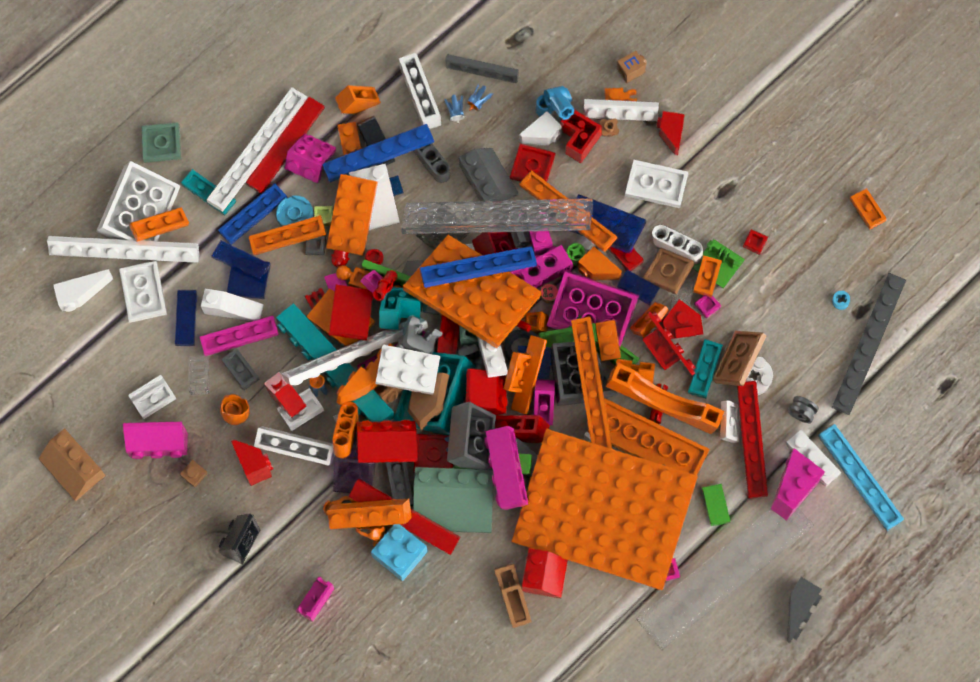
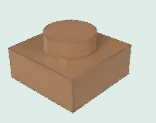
(193, 473)

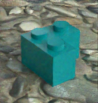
(398, 305)

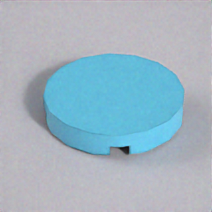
(293, 210)

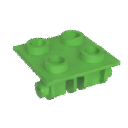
(729, 265)

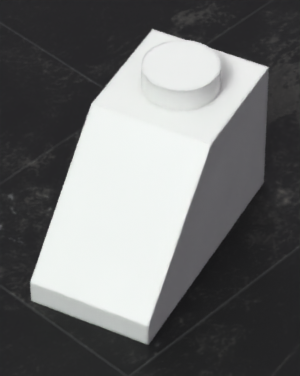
(542, 131)

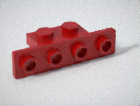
(663, 347)

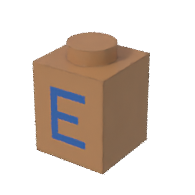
(631, 66)

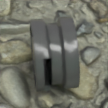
(803, 409)

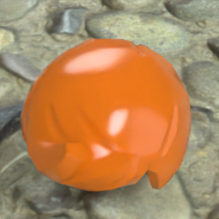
(234, 409)

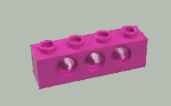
(546, 274)

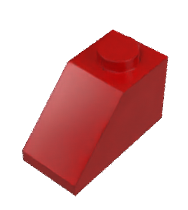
(671, 129)
(284, 395)

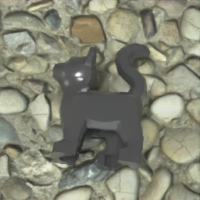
(412, 341)

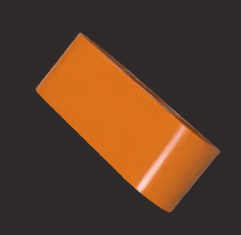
(345, 429)

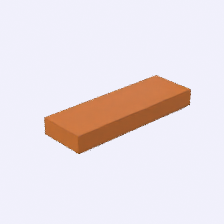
(159, 224)

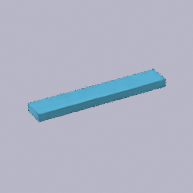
(861, 477)

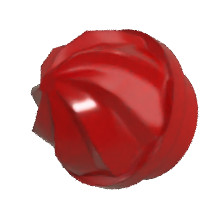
(340, 258)

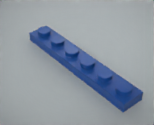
(379, 152)
(478, 266)

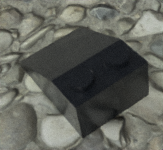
(240, 538)

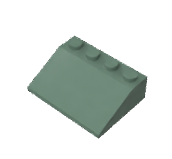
(455, 498)

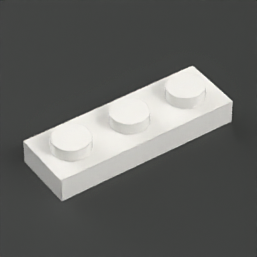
(812, 452)

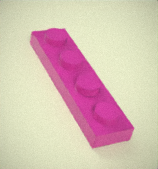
(239, 335)

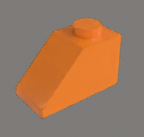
(356, 99)
(598, 266)

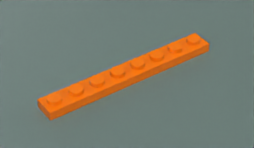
(591, 382)

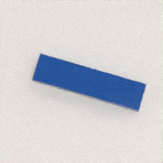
(252, 214)

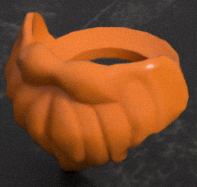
(376, 533)

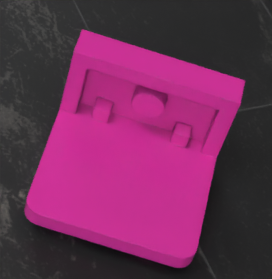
(308, 156)

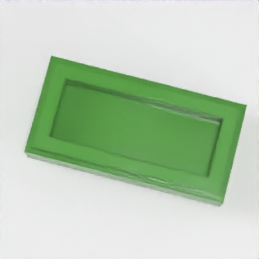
(716, 505)

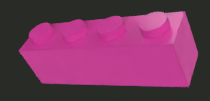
(506, 468)

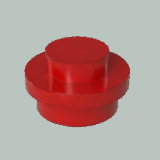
(374, 256)

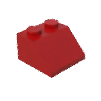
(486, 391)
(254, 463)
(544, 573)

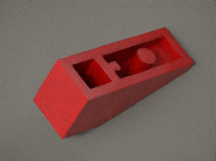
(526, 427)

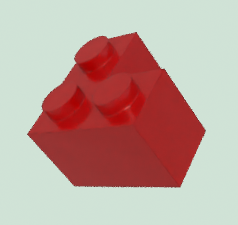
(583, 135)

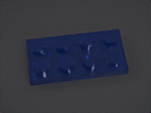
(621, 223)

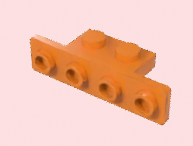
(524, 373)

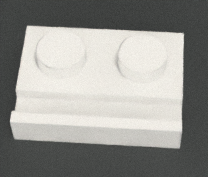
(152, 396)
(313, 409)

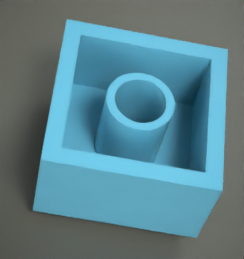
(399, 551)

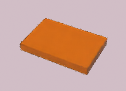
(321, 317)

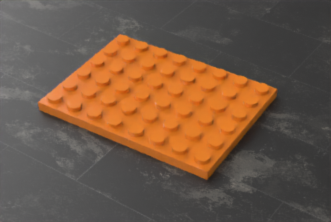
(605, 509)

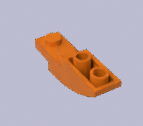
(360, 382)

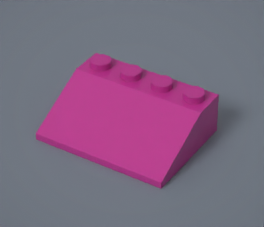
(594, 300)

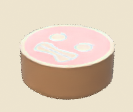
(549, 292)

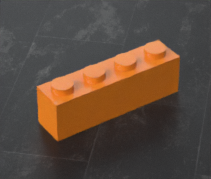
(369, 513)

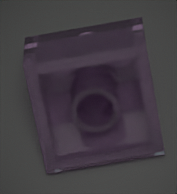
(348, 471)

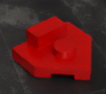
(683, 321)

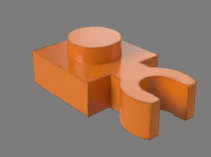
(618, 94)

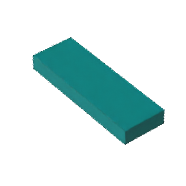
(202, 188)
(705, 369)

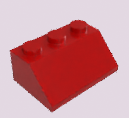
(386, 441)

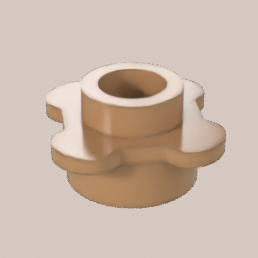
(613, 130)

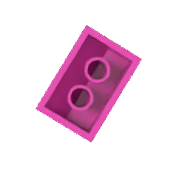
(155, 439)

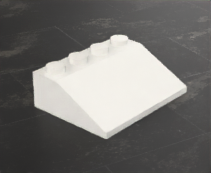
(136, 197)

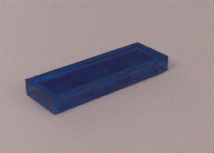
(241, 260)
(186, 318)

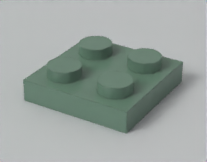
(161, 142)

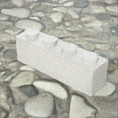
(420, 91)
(294, 445)

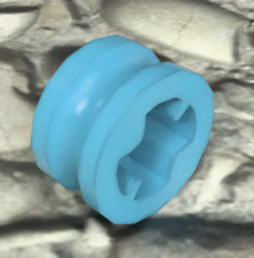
(842, 305)

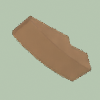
(512, 595)

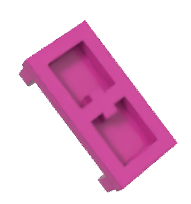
(315, 599)

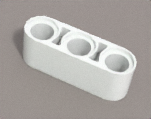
(672, 237)

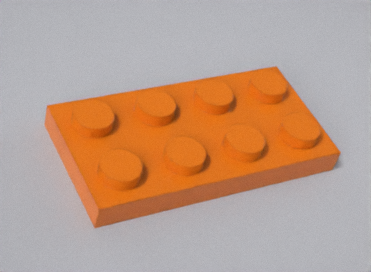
(352, 214)

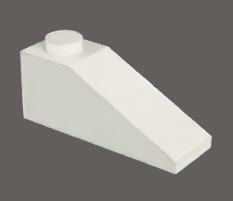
(79, 290)
(230, 306)

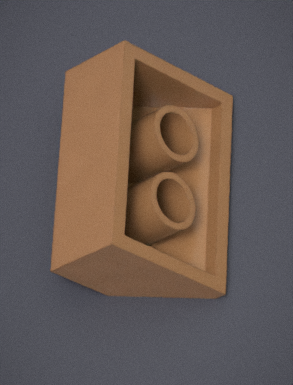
(70, 465)

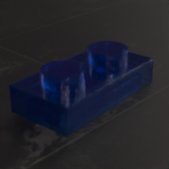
(637, 285)

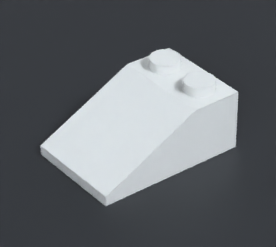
(384, 207)

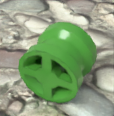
(577, 250)

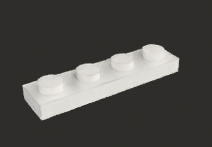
(621, 110)

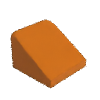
(538, 321)

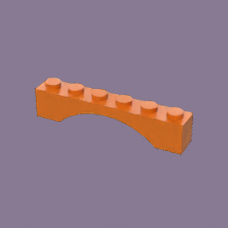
(638, 388)

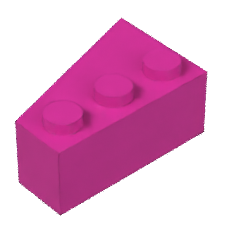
(796, 484)

